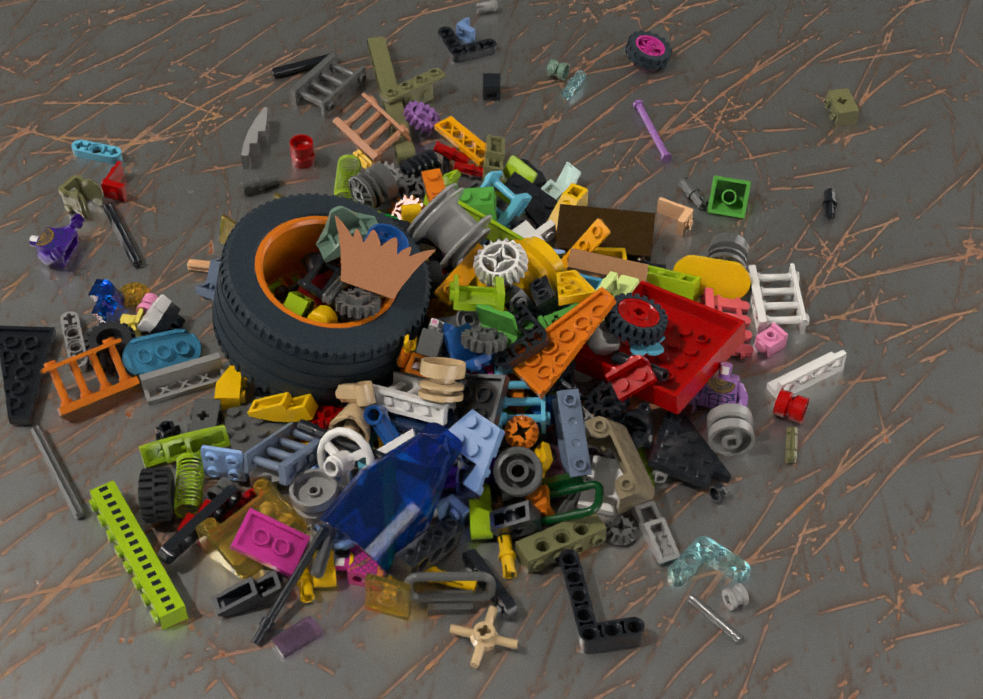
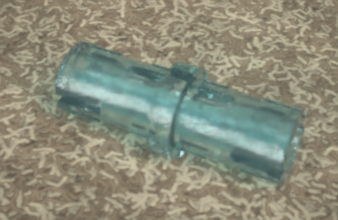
(569, 90)

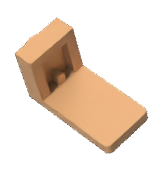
(679, 212)

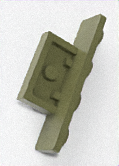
(416, 89)

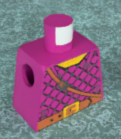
(357, 566)

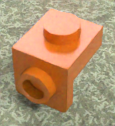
(541, 500)

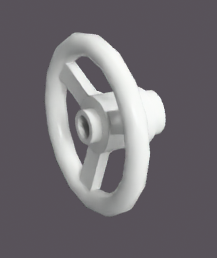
(341, 462)

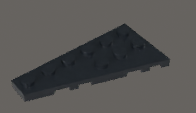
(21, 359)
(486, 396)

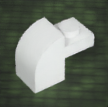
(545, 232)

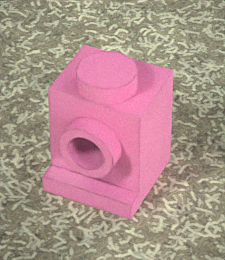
(771, 340)

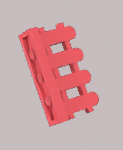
(732, 305)

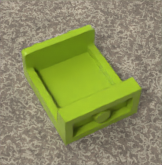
(467, 297)

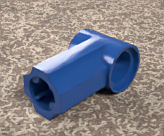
(384, 425)

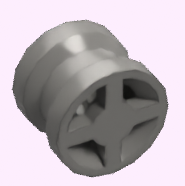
(735, 596)

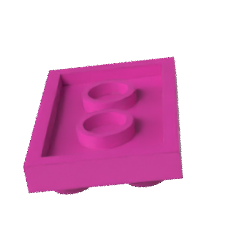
(270, 542)

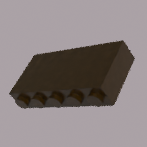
(627, 229)

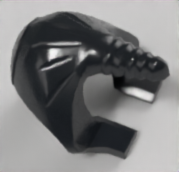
(638, 425)

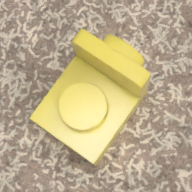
(133, 320)

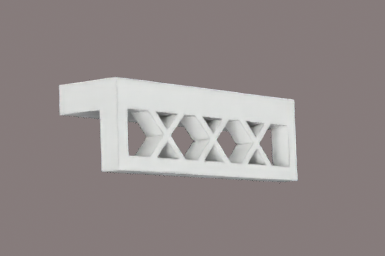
(809, 373)

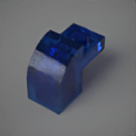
(106, 298)

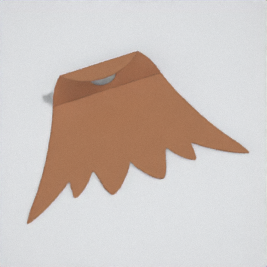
(373, 265)

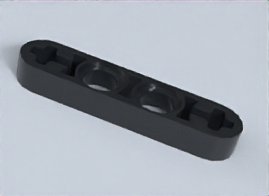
(501, 598)

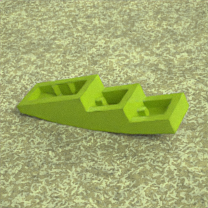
(172, 447)

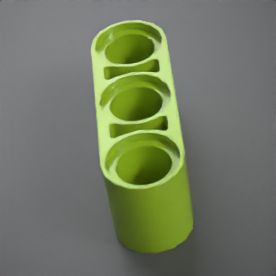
(480, 517)

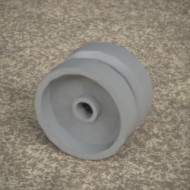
(730, 429)
(313, 494)

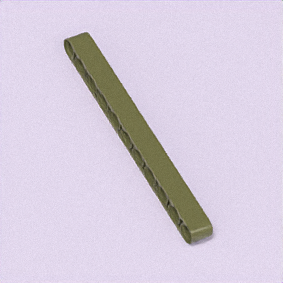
(386, 79)

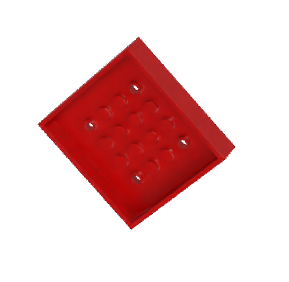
(693, 348)

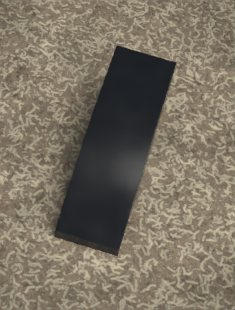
(249, 594)

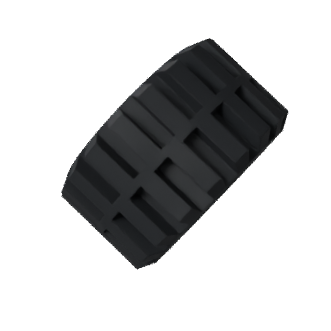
(105, 331)
(156, 495)

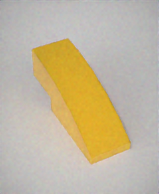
(283, 408)

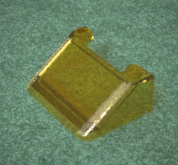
(218, 537)

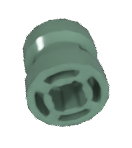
(557, 69)

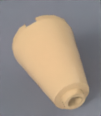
(352, 418)

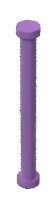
(665, 155)

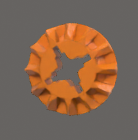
(525, 422)

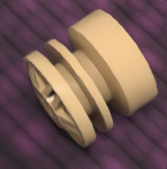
(441, 383)

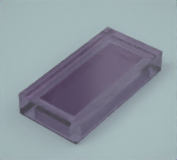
(297, 636)

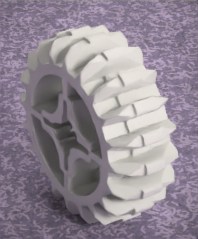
(498, 259)

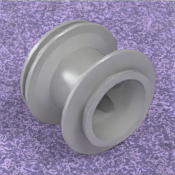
(449, 226)

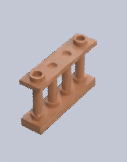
(366, 144)

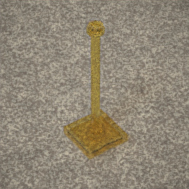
(388, 596)

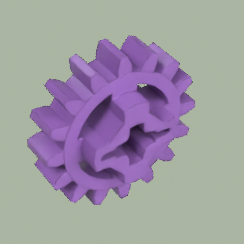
(421, 116)

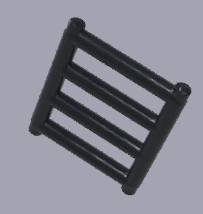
(306, 282)

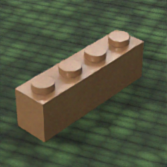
(600, 265)

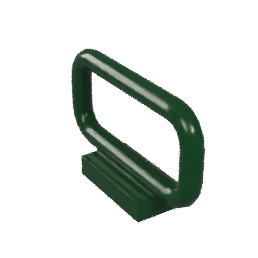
(564, 485)

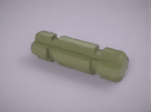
(791, 444)

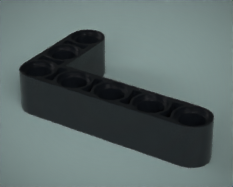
(571, 571)

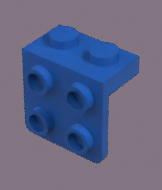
(457, 351)

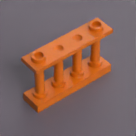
(87, 396)

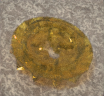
(130, 289)

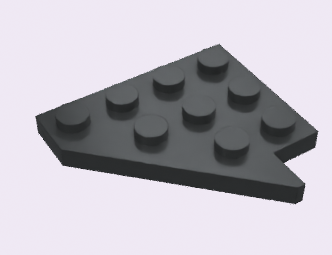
(247, 431)

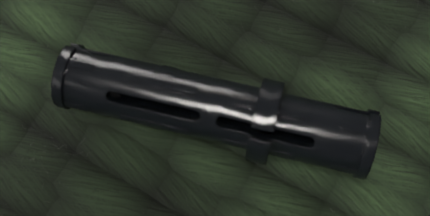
(620, 358)

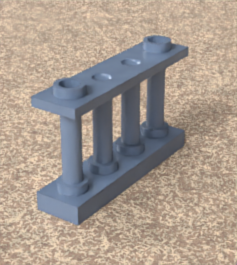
(571, 433)
(273, 446)

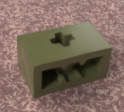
(841, 107)

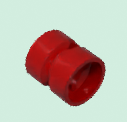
(302, 151)
(790, 406)

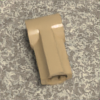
(359, 393)

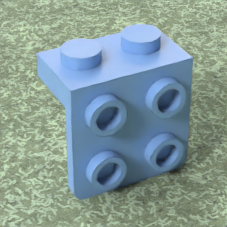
(223, 463)

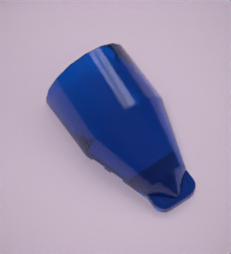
(395, 495)

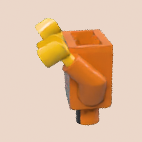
(409, 360)

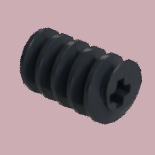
(419, 163)

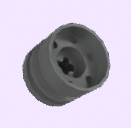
(373, 186)
(729, 247)

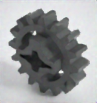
(410, 187)
(357, 303)
(484, 340)

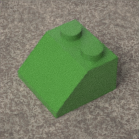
(729, 196)
(481, 199)

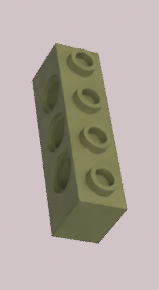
(571, 534)

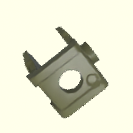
(83, 188)

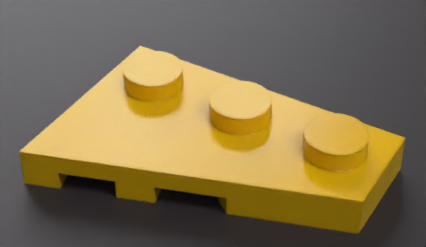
(572, 287)

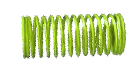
(340, 169)
(190, 471)

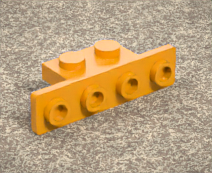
(590, 239)

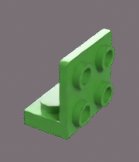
(499, 320)

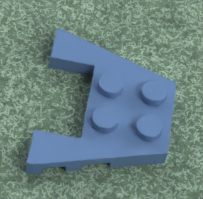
(479, 444)

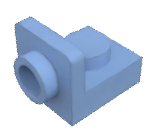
(465, 32)
(454, 508)

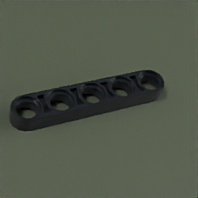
(187, 534)

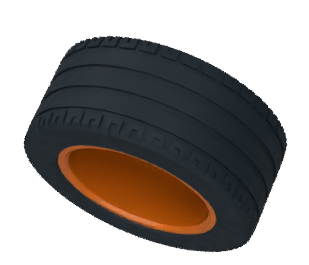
(291, 351)

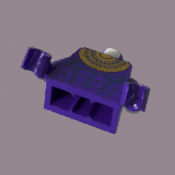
(58, 244)

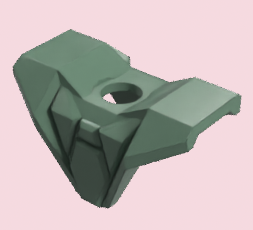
(329, 239)

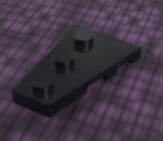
(540, 205)

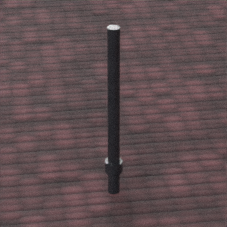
(267, 623)

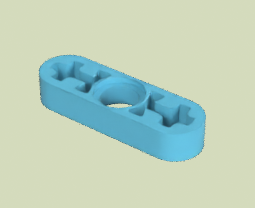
(85, 149)

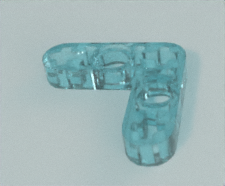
(702, 556)

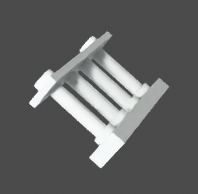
(759, 306)
(404, 400)

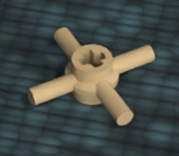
(483, 636)

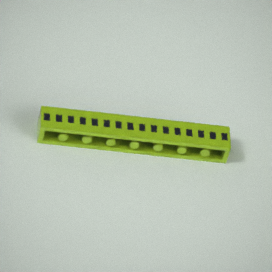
(138, 555)

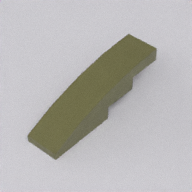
(493, 155)

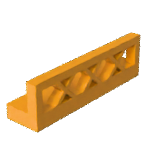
(462, 139)

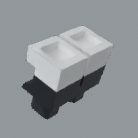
(161, 316)

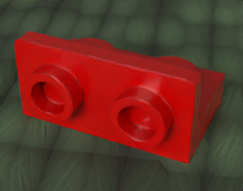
(631, 376)

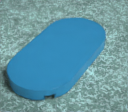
(160, 351)

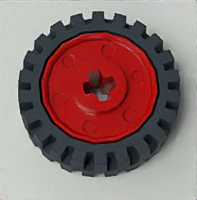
(636, 320)

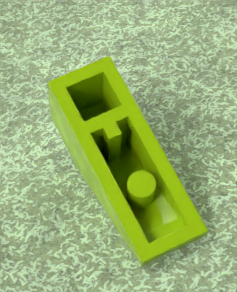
(675, 282)

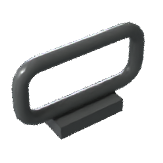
(451, 601)

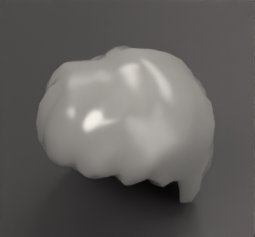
(602, 341)

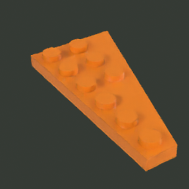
(565, 340)

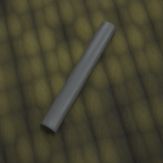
(717, 619)

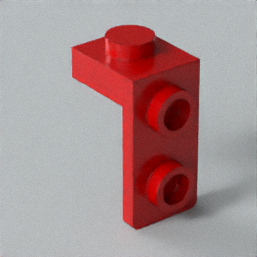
(112, 187)

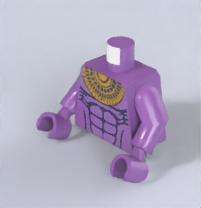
(721, 389)

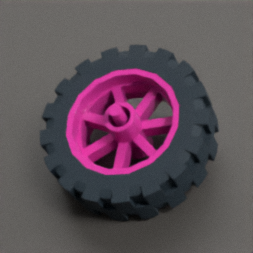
(648, 50)

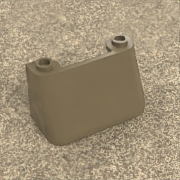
(635, 484)

